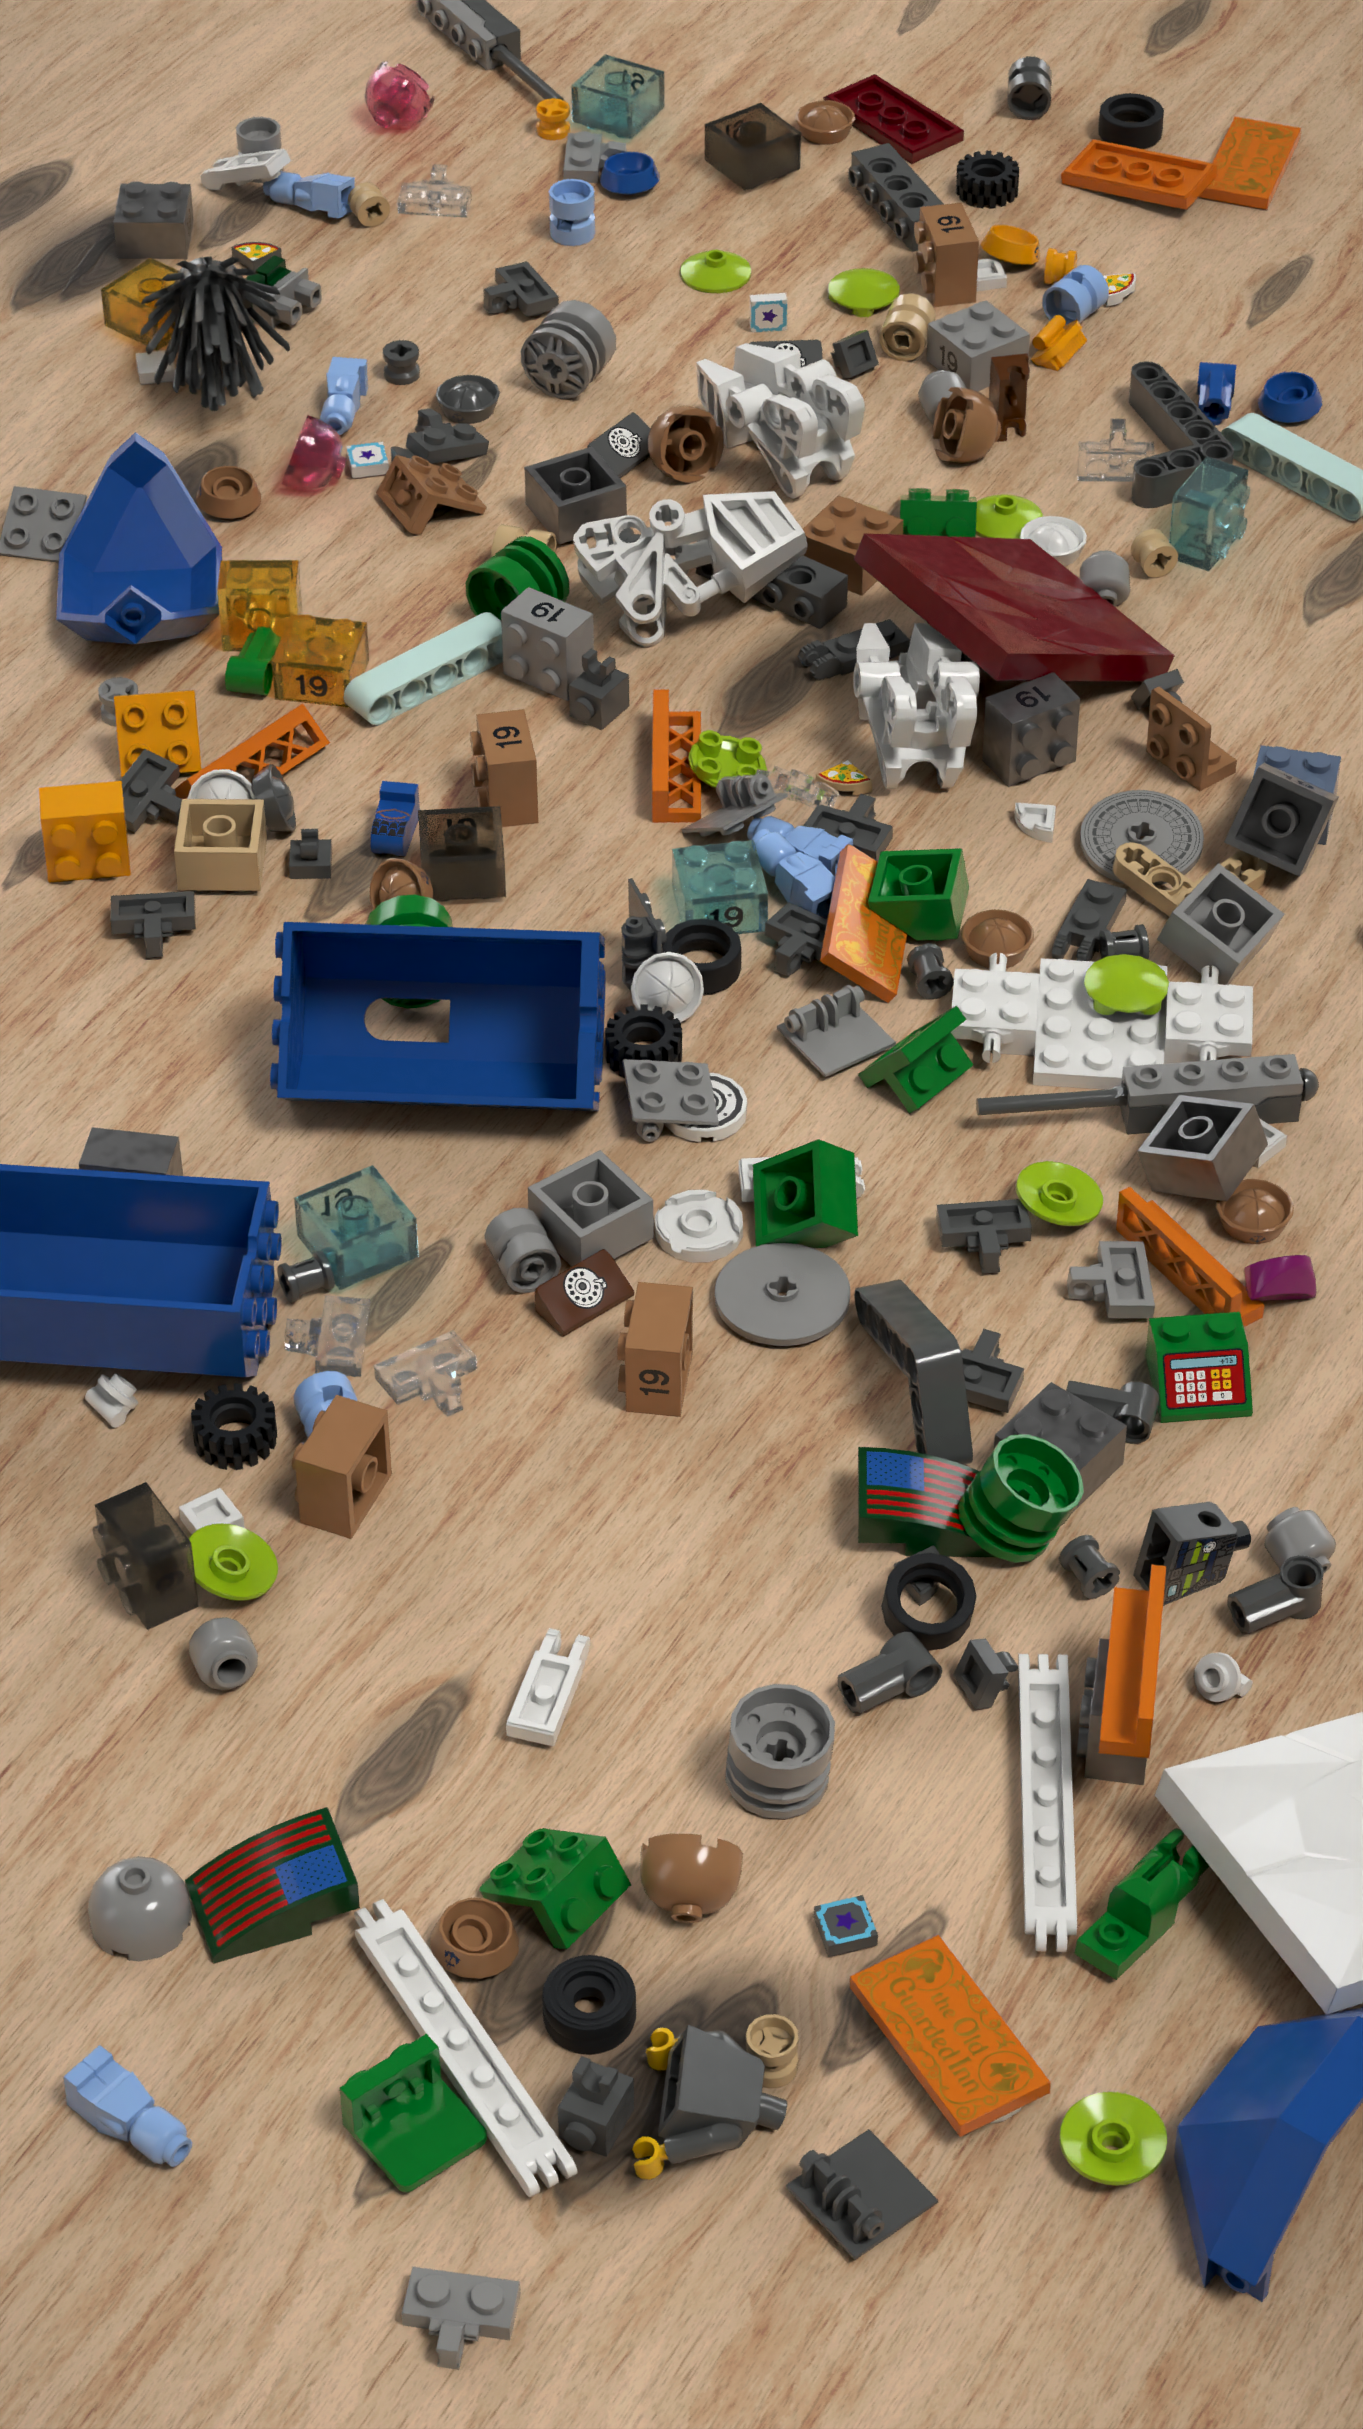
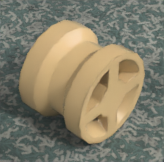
(368, 195)
(1154, 553)

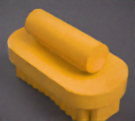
(1057, 343)

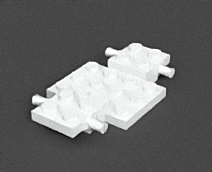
(1080, 1048)

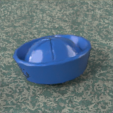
(629, 173)
(1290, 397)

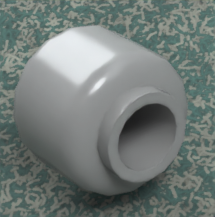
(935, 387)
(1107, 575)
(1299, 1534)
(223, 1653)

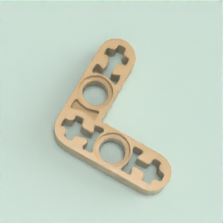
(1141, 868)

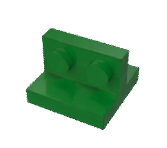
(922, 1061)

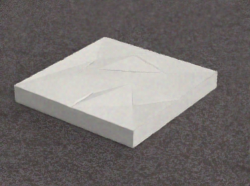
(1288, 1844)

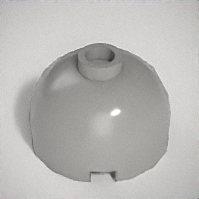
(139, 1909)

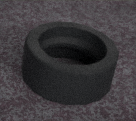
(1131, 107)
(710, 936)
(938, 1569)

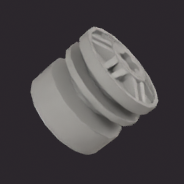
(568, 349)
(779, 1751)

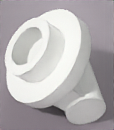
(112, 1398)
(1220, 1678)

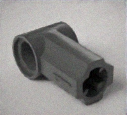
(1132, 1405)
(1291, 1593)
(899, 1668)

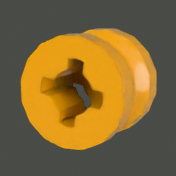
(553, 119)
(1058, 265)

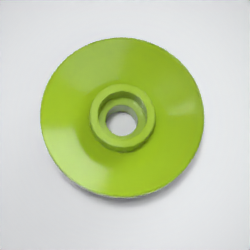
(715, 271)
(1004, 516)
(1059, 1193)
(233, 1562)
(1113, 2121)

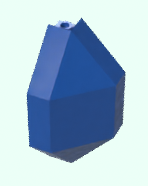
(138, 555)
(1260, 2138)

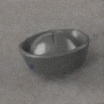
(468, 398)
(277, 798)

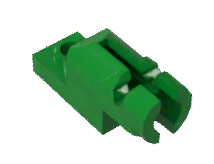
(1141, 1906)

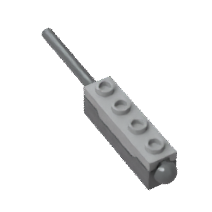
(484, 36)
(1149, 1090)

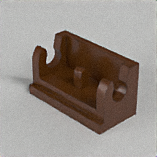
(1009, 391)

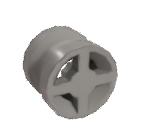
(111, 688)

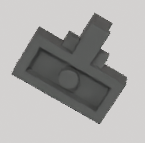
(521, 288)
(442, 441)
(149, 790)
(858, 824)
(153, 917)
(799, 937)
(984, 1228)
(989, 1378)

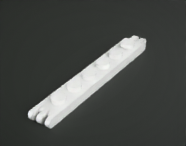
(1047, 1801)
(465, 2048)

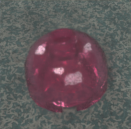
(397, 97)
(315, 457)

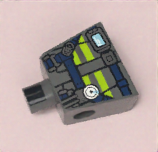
(1192, 1544)

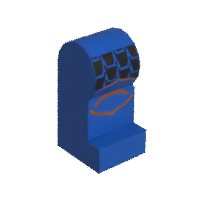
(395, 818)

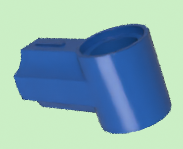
(1215, 390)

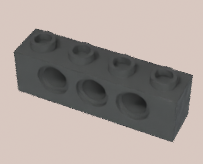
(891, 189)
(802, 591)

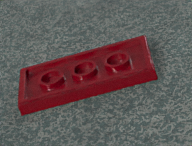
(897, 119)

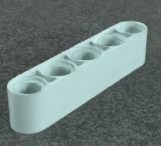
(1297, 464)
(427, 670)

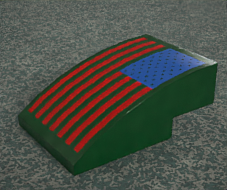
(913, 1501)
(273, 1887)

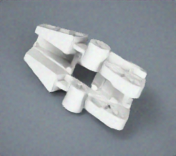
(788, 411)
(747, 543)
(917, 704)

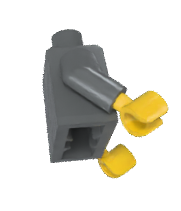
(708, 2098)

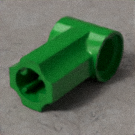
(252, 669)

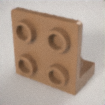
(416, 487)
(1183, 742)

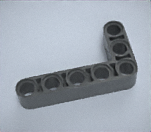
(1179, 426)
(928, 1359)

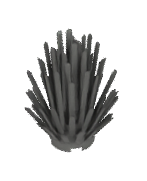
(209, 313)

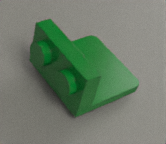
(938, 514)
(564, 1880)
(409, 2116)

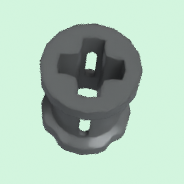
(1124, 942)
(932, 977)
(305, 1276)
(1089, 1566)

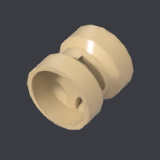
(776, 2044)

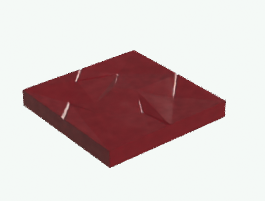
(1012, 608)

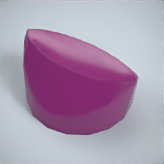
(1281, 1278)

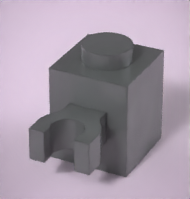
(598, 692)
(595, 2107)

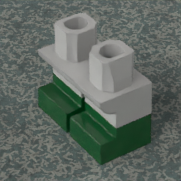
(293, 287)

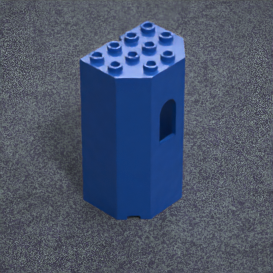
(519, 1020)
(136, 1270)

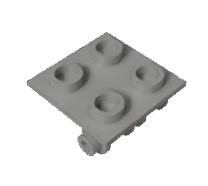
(39, 523)
(740, 799)
(835, 1031)
(668, 1094)

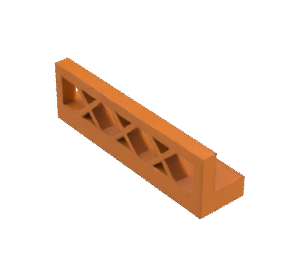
(260, 741)
(663, 758)
(1183, 1259)
(1132, 1668)

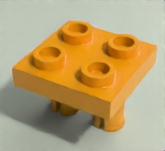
(159, 724)

